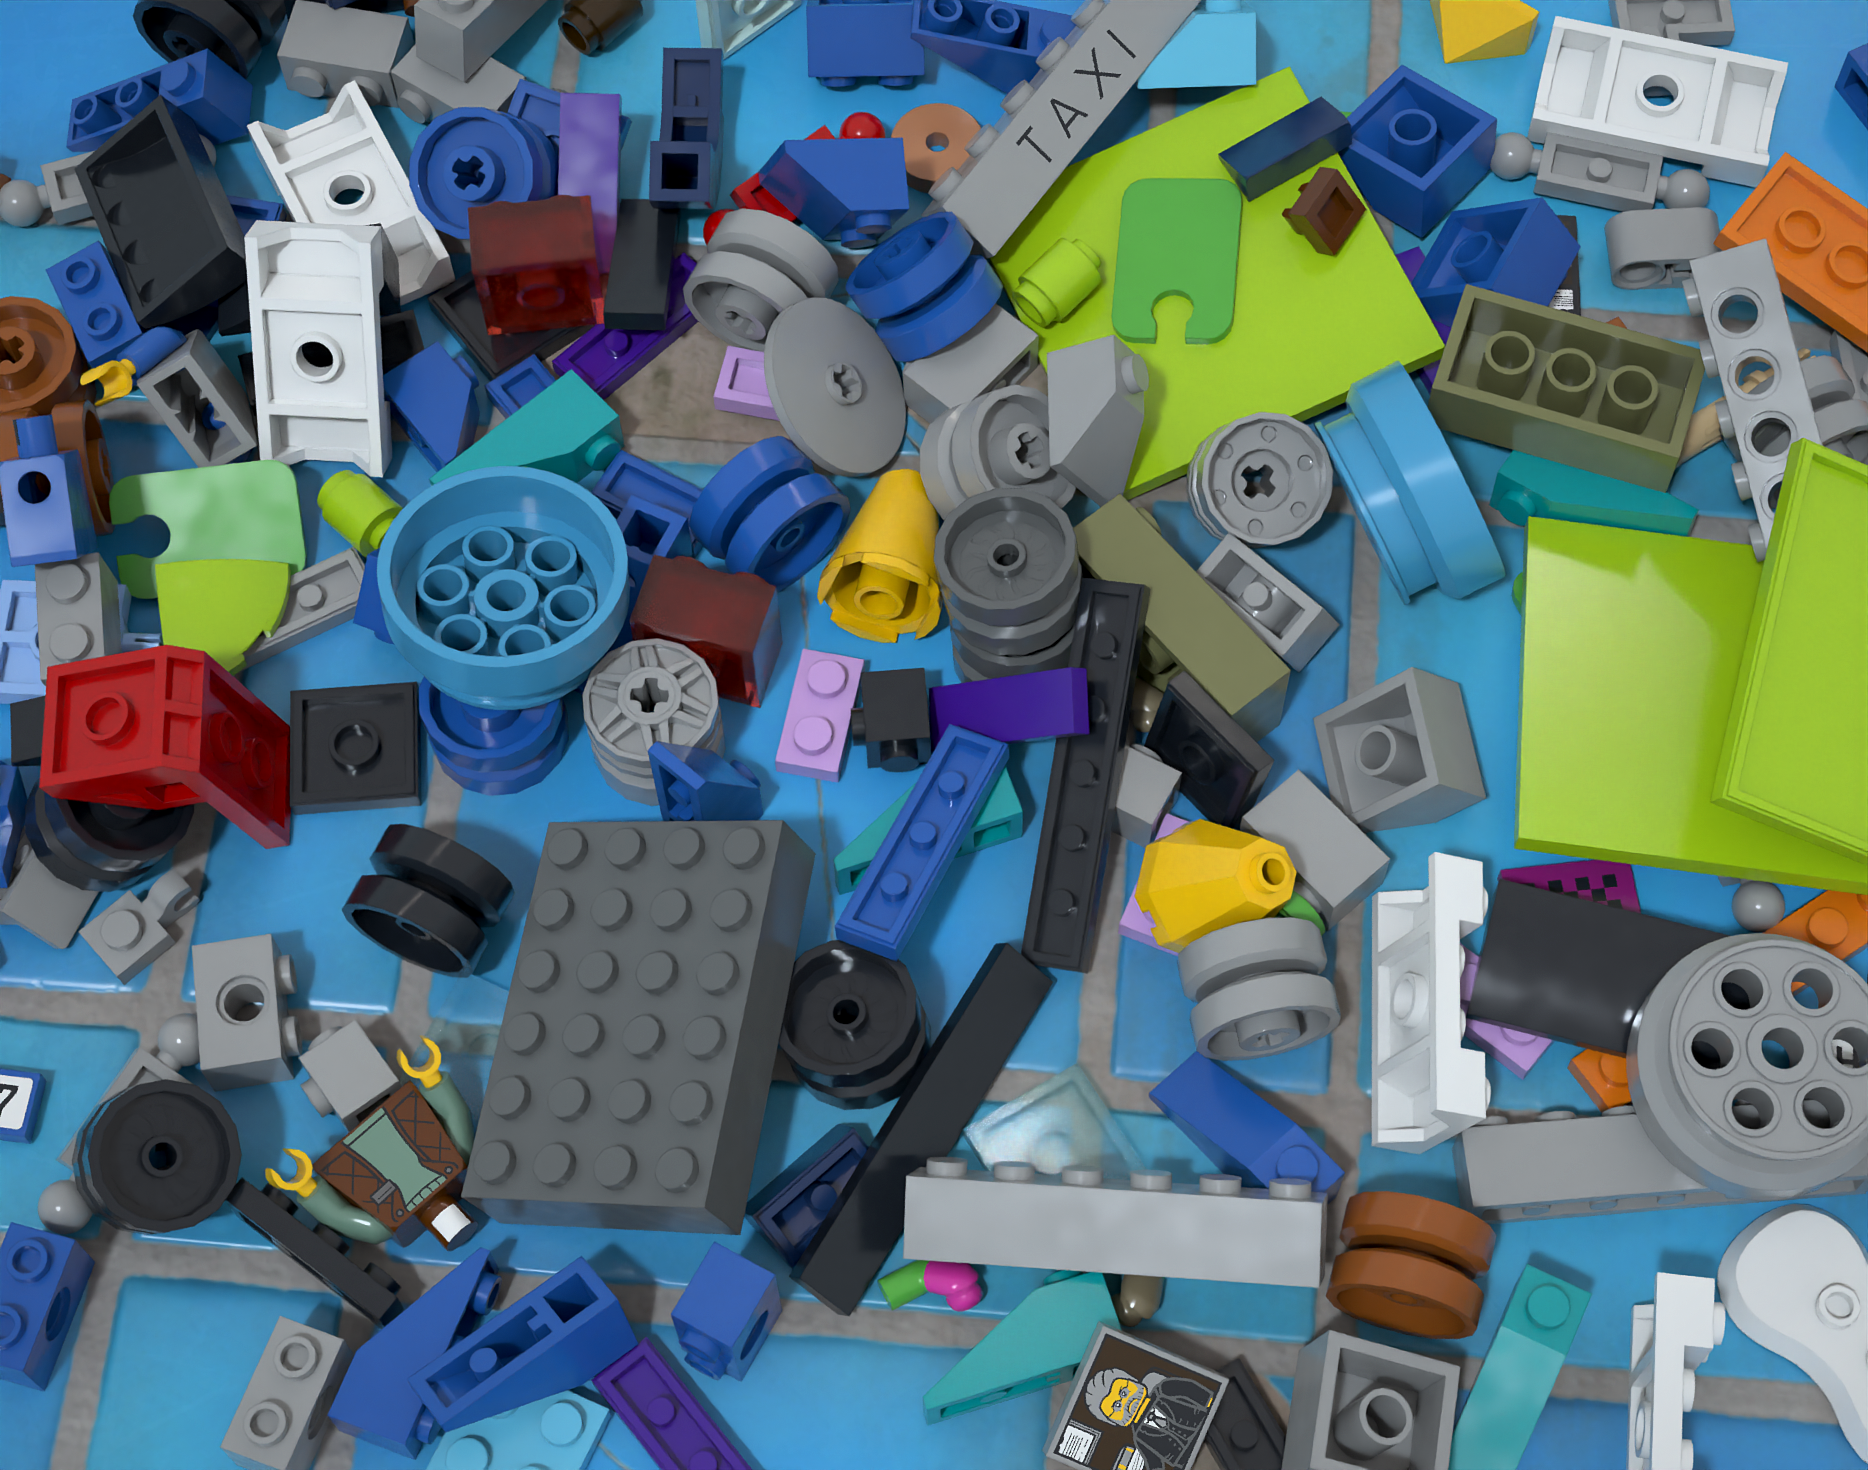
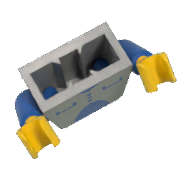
(188, 390)

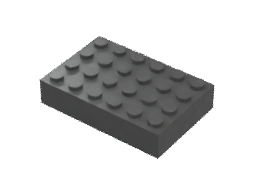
(642, 1026)

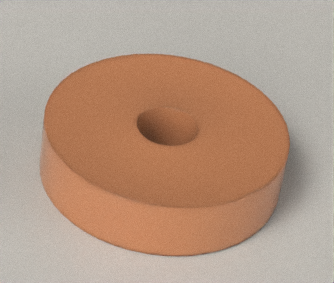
(934, 126)

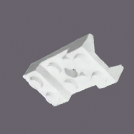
(1719, 109)
(351, 152)
(324, 289)
(1420, 1074)
(1665, 1350)

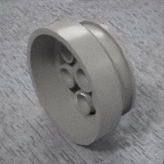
(1690, 1106)

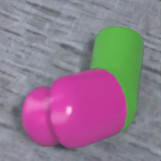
(919, 1277)

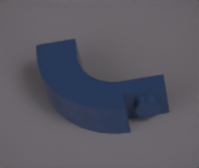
(690, 145)

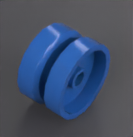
(476, 142)
(924, 286)
(770, 513)
(493, 748)

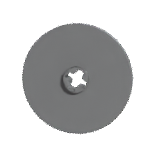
(834, 387)

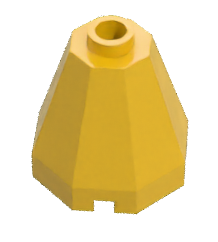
(1210, 880)

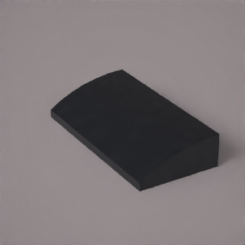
(164, 215)
(1578, 968)

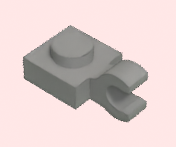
(133, 932)

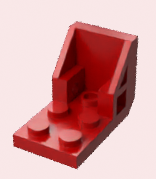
(166, 734)

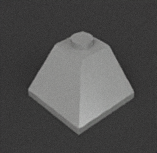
(1095, 414)

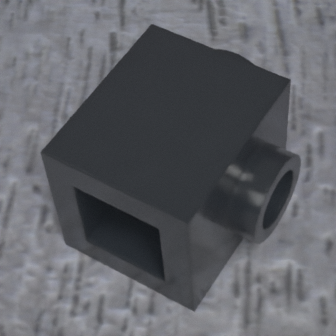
(893, 719)

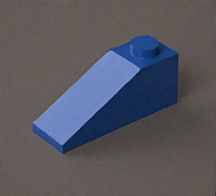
(702, 785)
(1241, 1129)
(528, 1351)

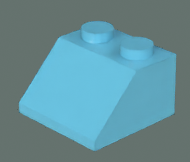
(1208, 49)

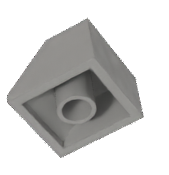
(1400, 753)

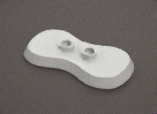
(1803, 1293)

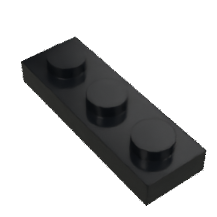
(317, 1251)

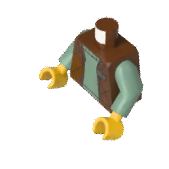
(396, 1167)

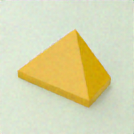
(1483, 28)

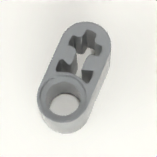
(1656, 245)

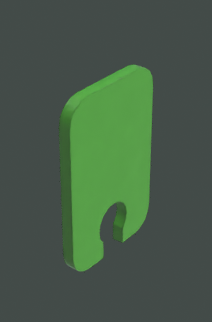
(1181, 243)
(213, 514)

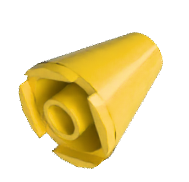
(884, 566)

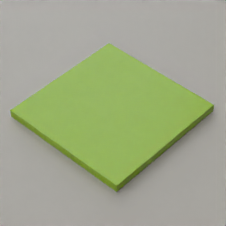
(1300, 316)
(1802, 687)
(1629, 705)

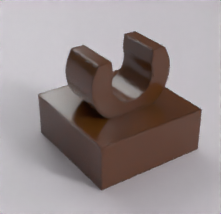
(1325, 211)

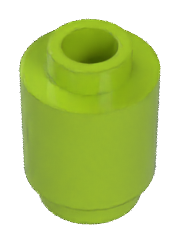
(1057, 281)
(357, 509)

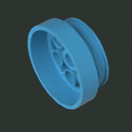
(1409, 489)
(488, 549)

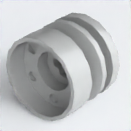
(1294, 480)
(619, 706)

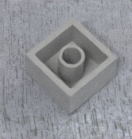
(1369, 1408)

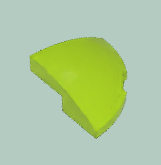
(221, 605)

